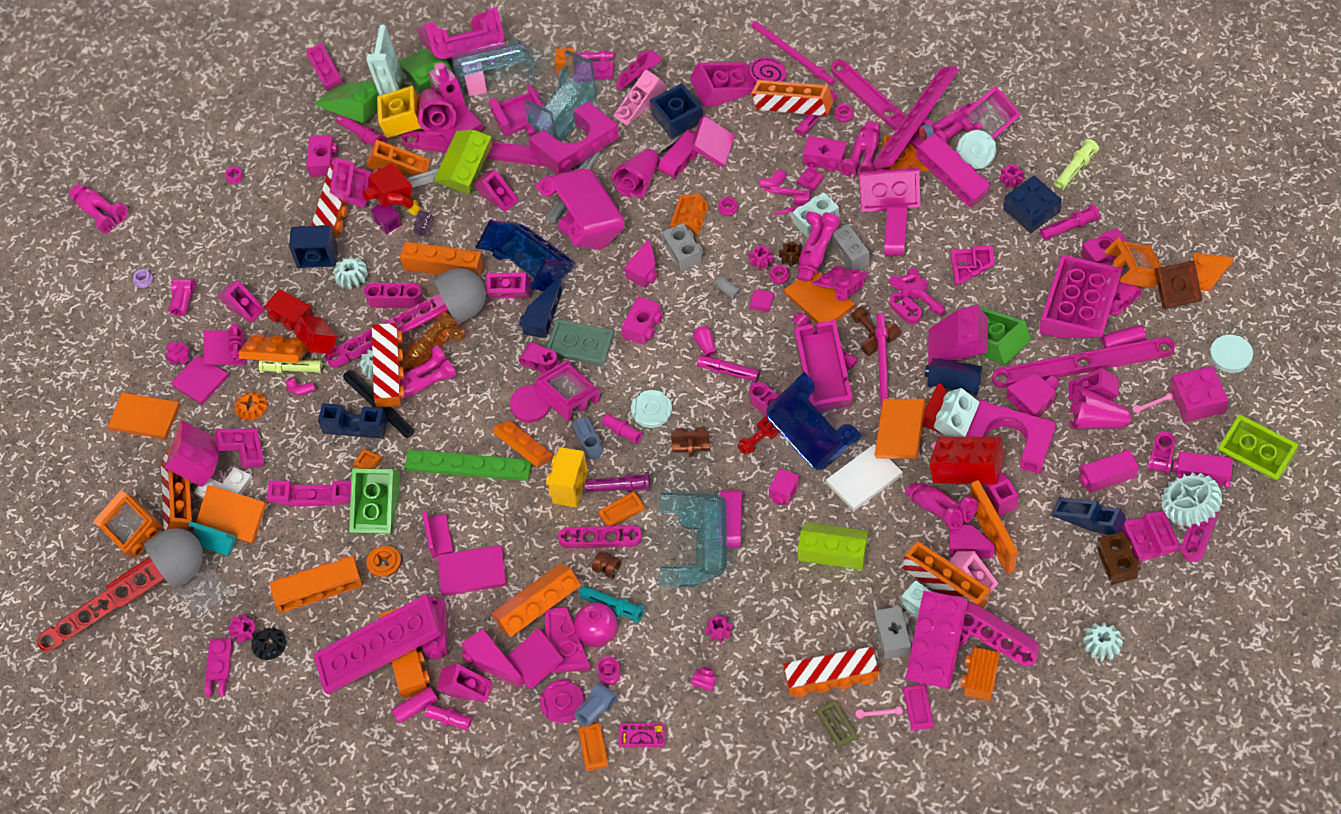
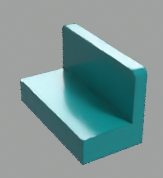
(213, 538)

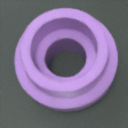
(142, 273)

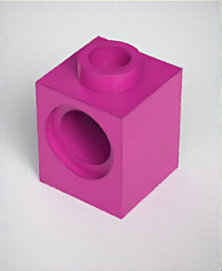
(783, 487)

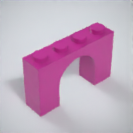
(564, 156)
(1036, 431)

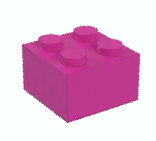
(1198, 394)

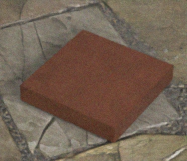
(1178, 284)

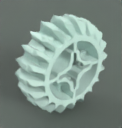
(1191, 499)

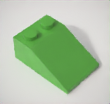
(418, 67)
(352, 100)
(1005, 336)
(373, 500)

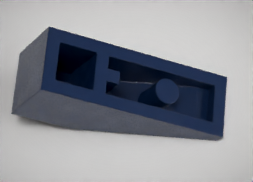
(541, 311)

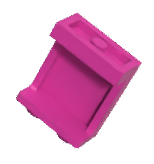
(512, 114)

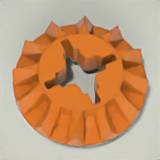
(255, 411)
(384, 552)

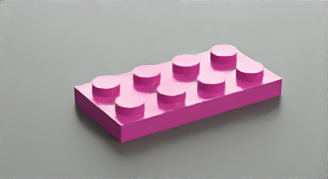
(936, 639)

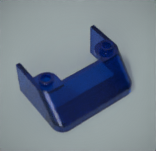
(527, 251)

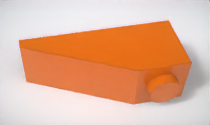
(407, 162)

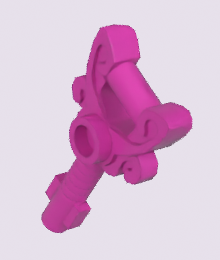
(916, 289)

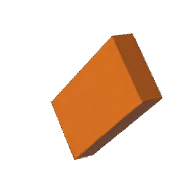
(621, 509)
(593, 747)

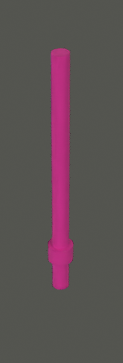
(817, 71)
(881, 334)

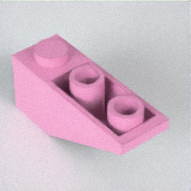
(639, 97)

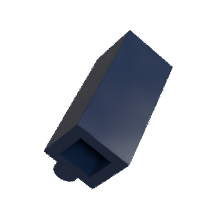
(954, 375)

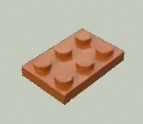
(273, 349)

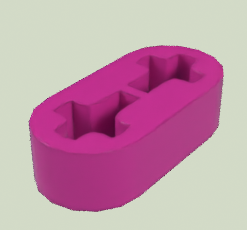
(906, 307)

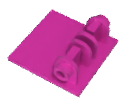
(843, 280)
(223, 346)

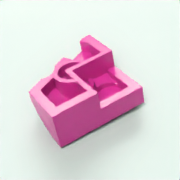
(644, 60)
(978, 260)

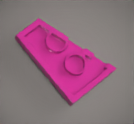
(562, 635)

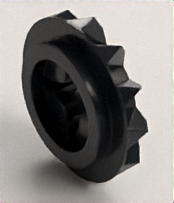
(273, 650)

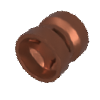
(606, 564)

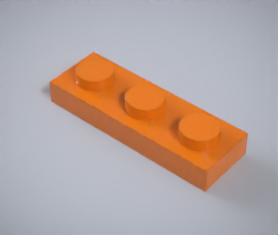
(522, 443)

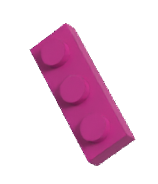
(324, 67)

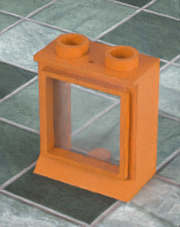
(1140, 260)
(128, 523)

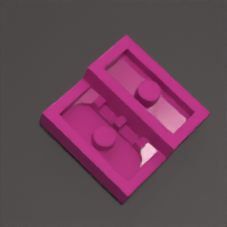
(349, 182)
(1158, 531)

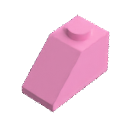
(973, 566)

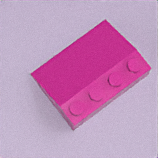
(1079, 299)

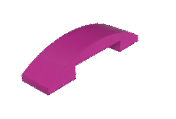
(309, 495)

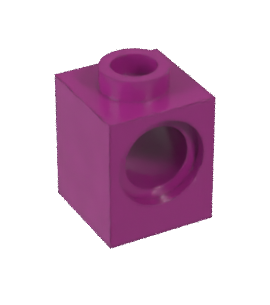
(386, 217)

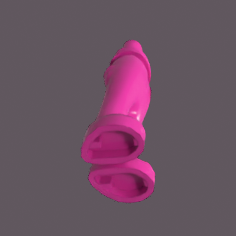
(950, 119)
(867, 142)
(90, 200)
(813, 251)
(412, 379)
(935, 500)

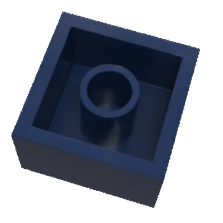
(676, 110)
(1032, 204)
(313, 246)

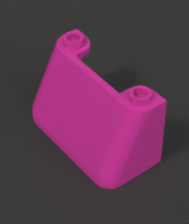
(486, 32)
(594, 212)

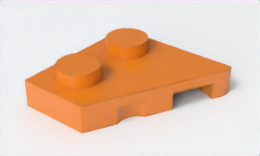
(1210, 269)

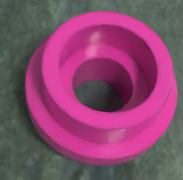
(843, 108)
(727, 201)
(779, 269)
(800, 320)

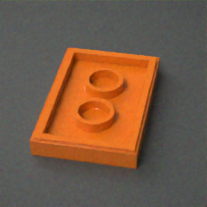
(818, 301)
(144, 415)
(900, 429)
(231, 513)

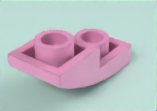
(475, 83)

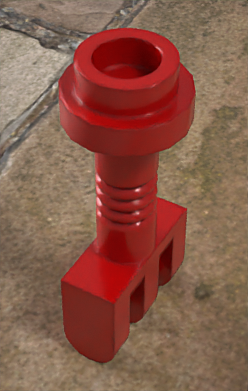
(746, 445)

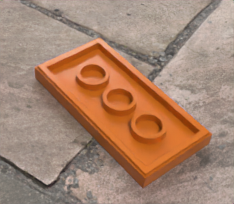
(994, 528)

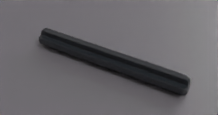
(368, 394)

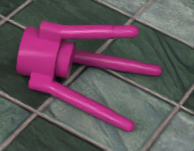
(800, 197)

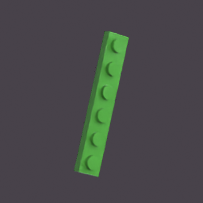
(468, 465)

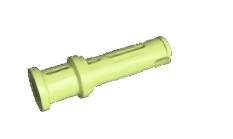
(1080, 159)
(280, 367)

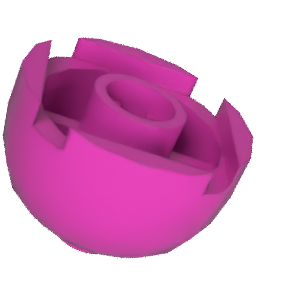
(595, 624)

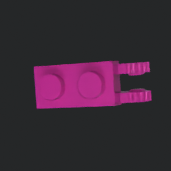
(218, 665)

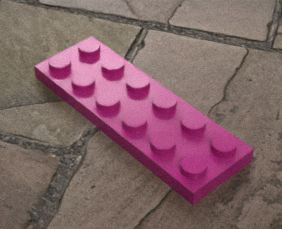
(377, 644)

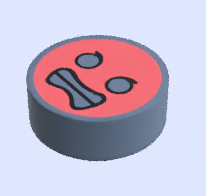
(925, 132)

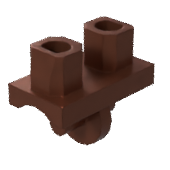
(690, 441)

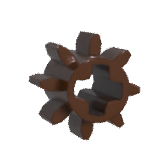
(790, 253)

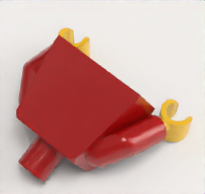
(391, 188)

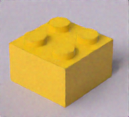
(398, 111)
(567, 477)

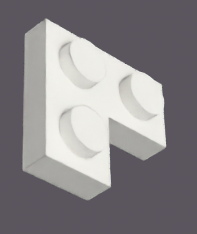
(235, 482)

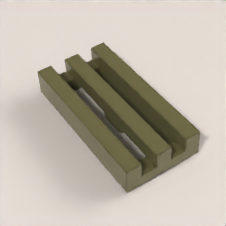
(846, 740)

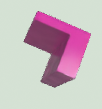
(437, 534)

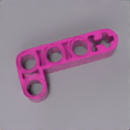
(996, 637)

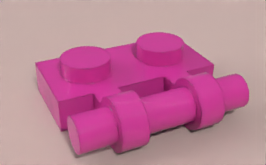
(602, 70)

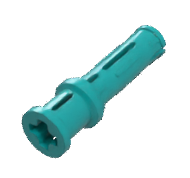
(619, 606)

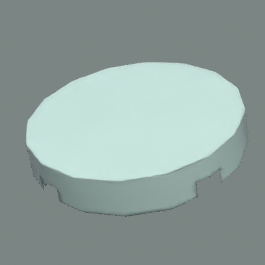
(977, 149)
(1231, 353)
(651, 408)

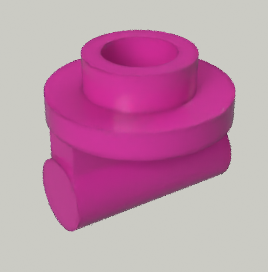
(704, 678)

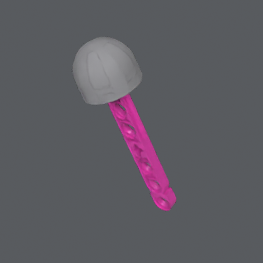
(460, 294)

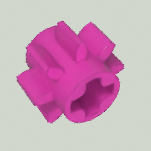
(1011, 176)
(761, 257)
(177, 353)
(241, 628)
(719, 633)

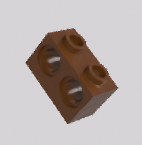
(1113, 559)

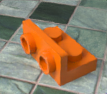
(690, 211)

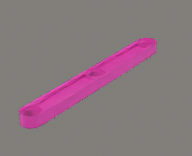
(871, 97)
(498, 151)
(1097, 359)

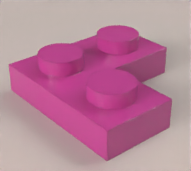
(244, 441)

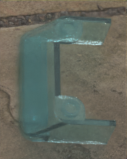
(491, 57)
(575, 89)
(708, 517)

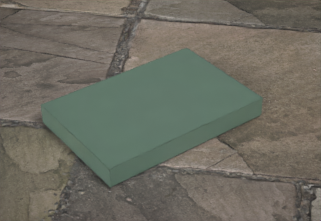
(580, 342)

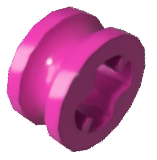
(229, 173)

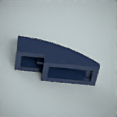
(1089, 515)

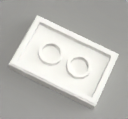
(863, 478)

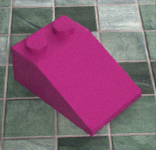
(721, 82)
(959, 335)
(193, 454)

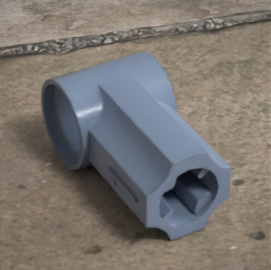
(587, 438)
(598, 701)

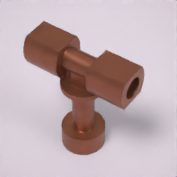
(871, 345)

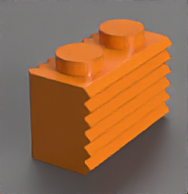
(981, 673)

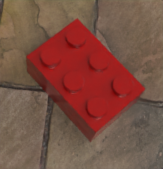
(967, 460)

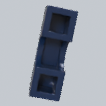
(337, 421)

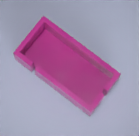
(824, 363)

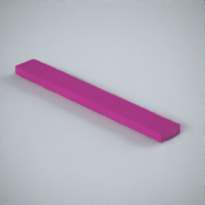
(915, 117)

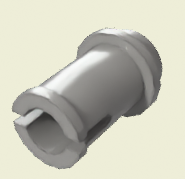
(727, 287)

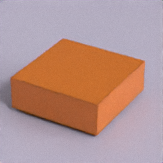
(367, 460)

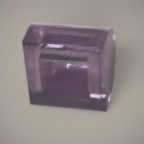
(423, 224)

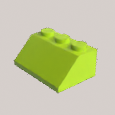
(464, 160)
(1258, 447)
(832, 545)

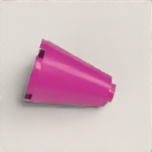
(435, 113)
(636, 174)
(1097, 412)

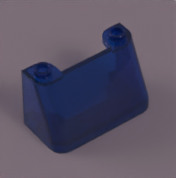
(807, 427)

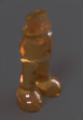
(438, 334)

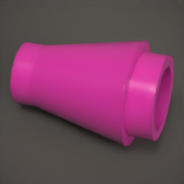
(704, 339)

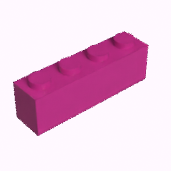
(952, 170)

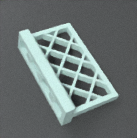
(384, 64)

